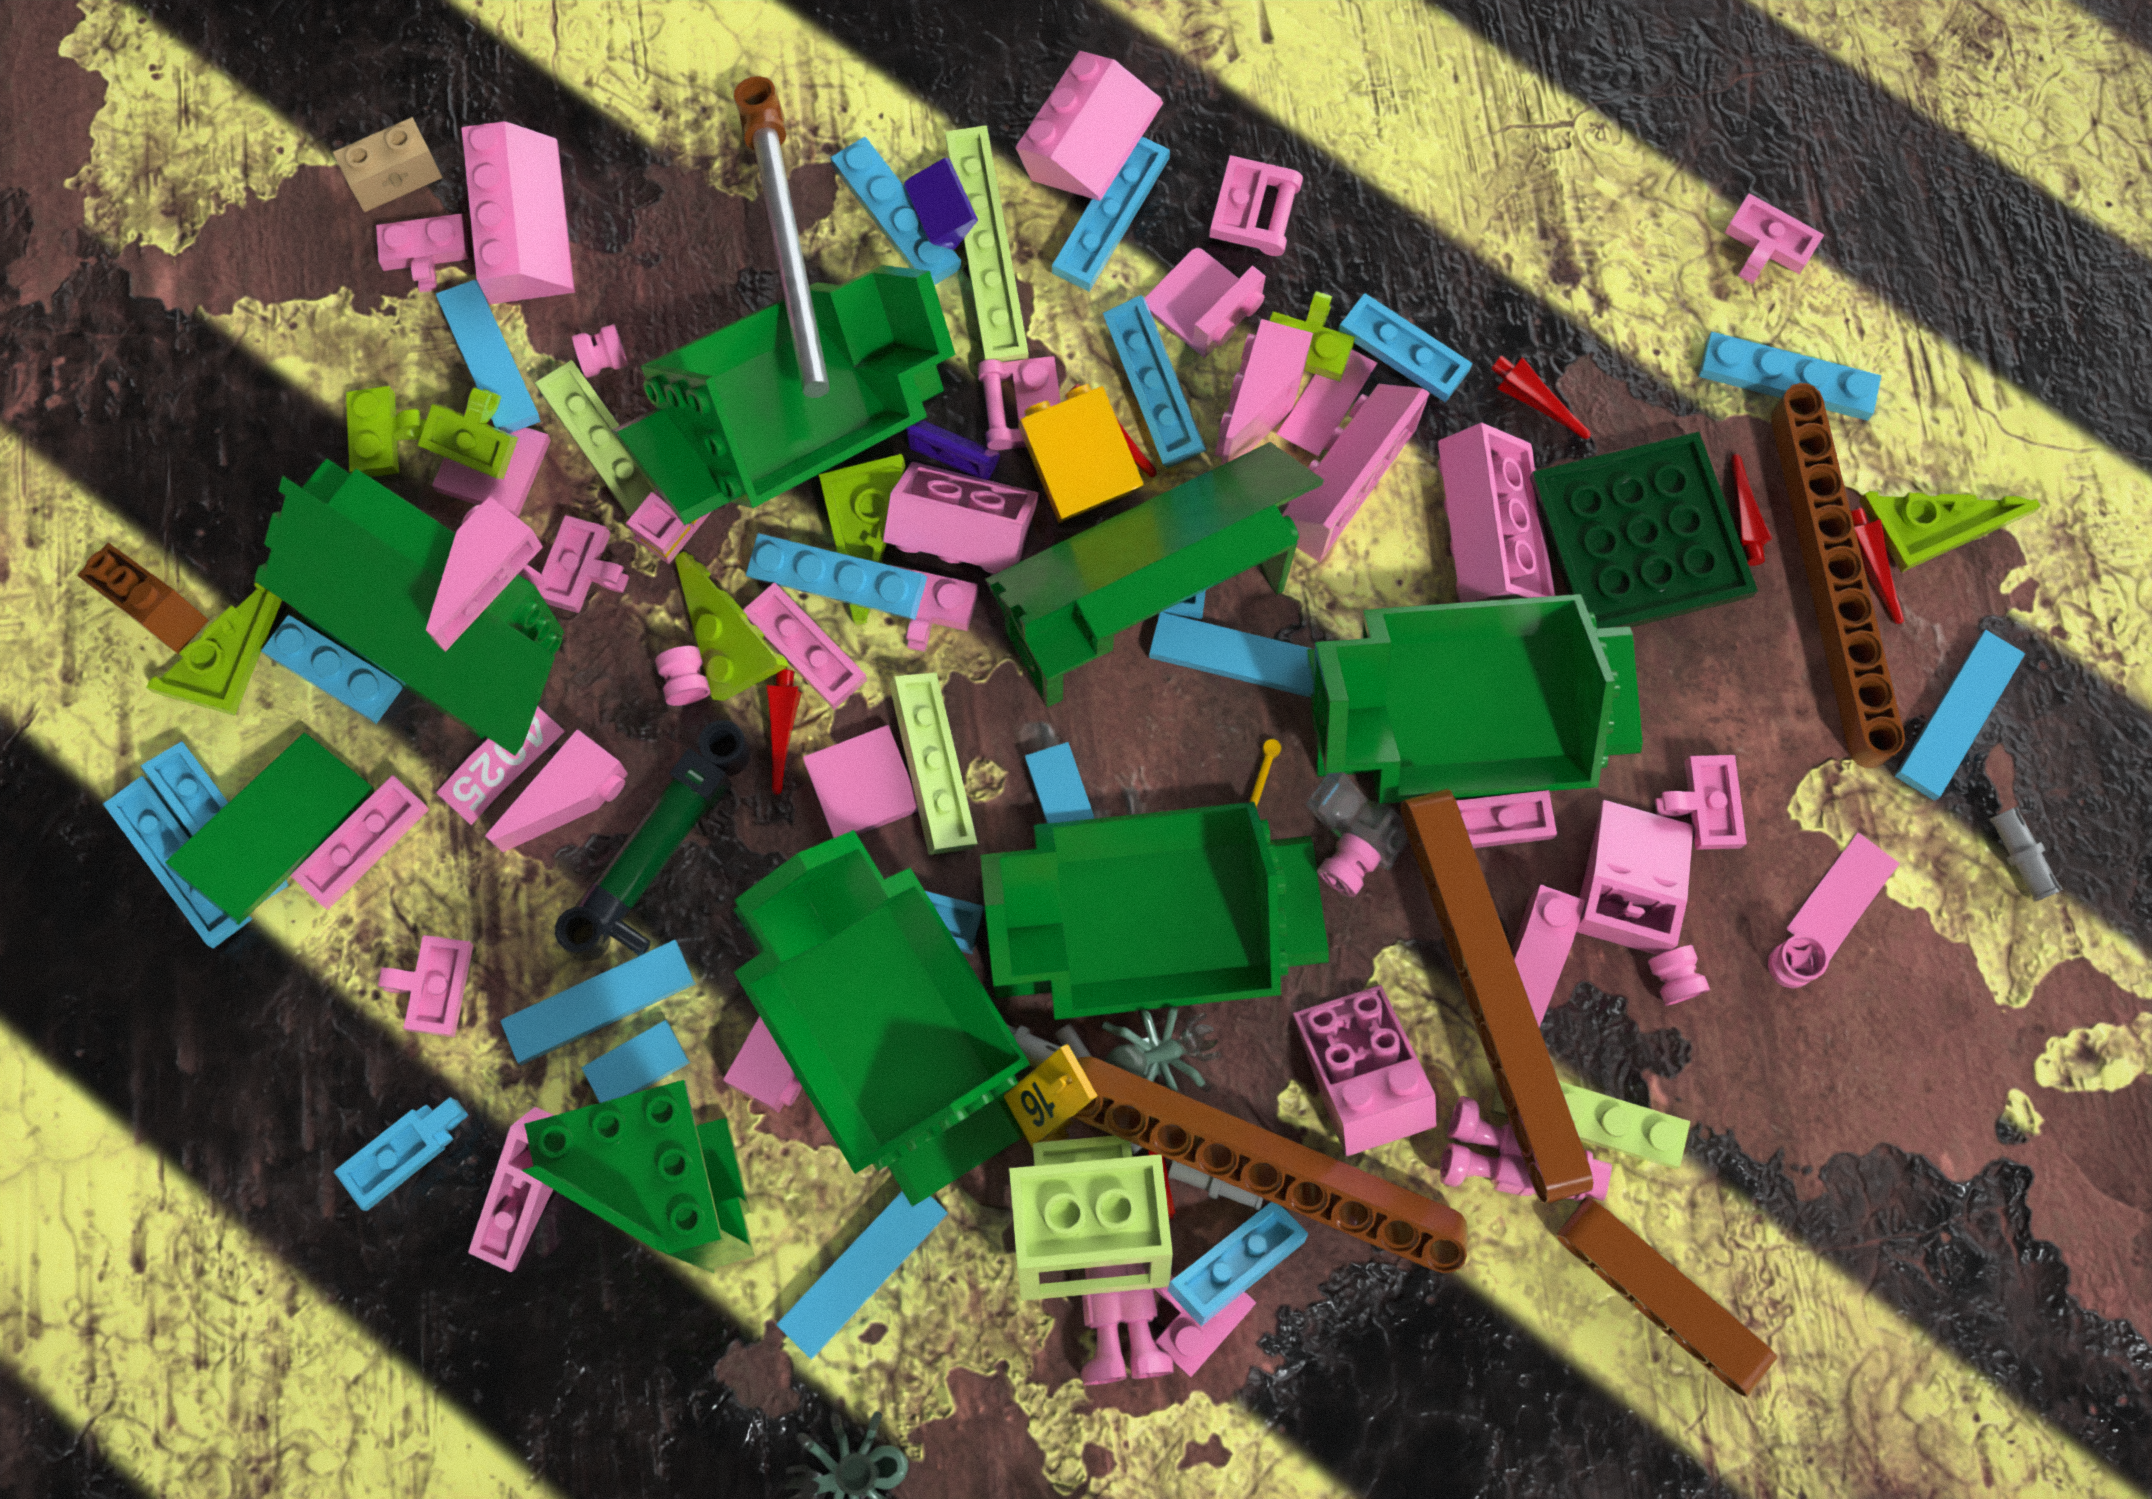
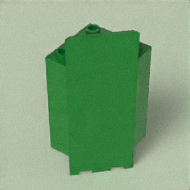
(734, 402)
(1110, 577)
(368, 578)
(1476, 698)
(1152, 911)
(880, 1016)
(650, 1173)

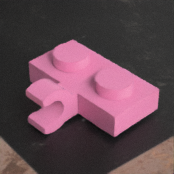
(1771, 236)
(422, 245)
(576, 563)
(943, 603)
(1711, 800)
(434, 986)
(1192, 1344)

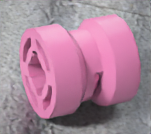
(599, 351)
(682, 673)
(1349, 864)
(1806, 954)
(1677, 971)

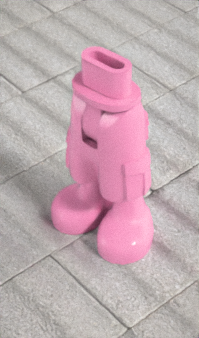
(1508, 1170)
(1104, 1313)

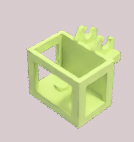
(1090, 1209)

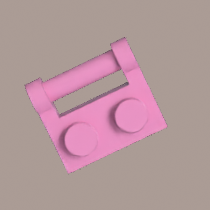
(1241, 203)
(1033, 383)

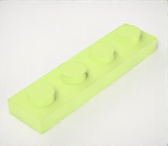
(591, 427)
(932, 763)
(1621, 1126)

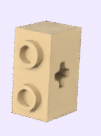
(387, 164)

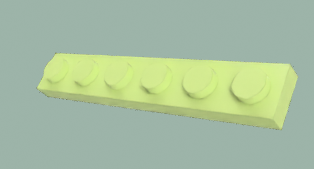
(988, 248)

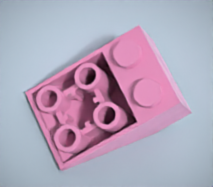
(1263, 387)
(1636, 879)
(1366, 1070)

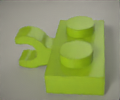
(1328, 348)
(377, 429)
(468, 437)

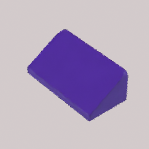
(941, 204)
(952, 449)

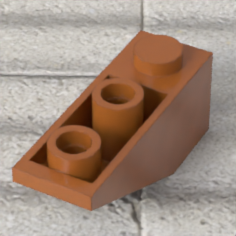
(143, 597)

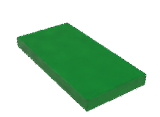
(270, 828)

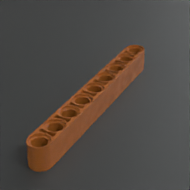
(1828, 591)
(1496, 997)
(1281, 1182)

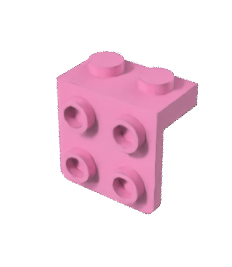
(1205, 300)

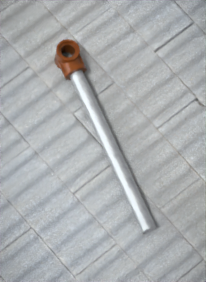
(765, 132)

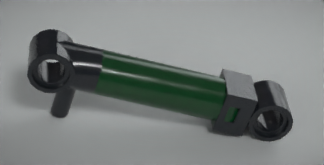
(695, 786)

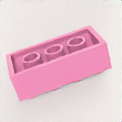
(517, 213)
(1354, 464)
(1494, 516)

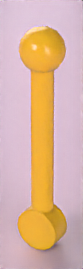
(1271, 750)

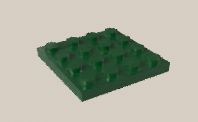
(1644, 532)

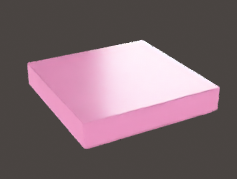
(511, 492)
(862, 783)

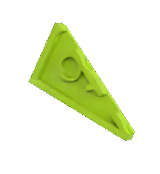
(858, 510)
(1929, 526)
(728, 643)
(223, 659)

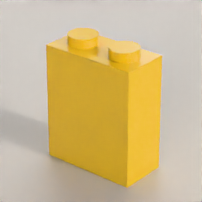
(1079, 452)

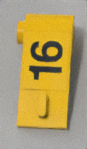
(1050, 1097)

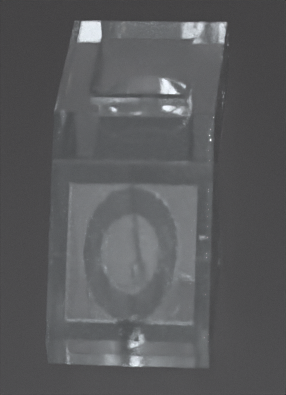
(1346, 810)

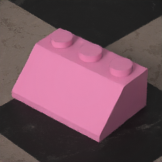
(1087, 127)
(959, 517)

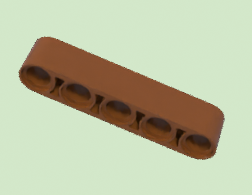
(1666, 1297)

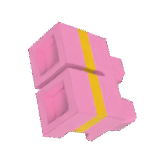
(660, 528)

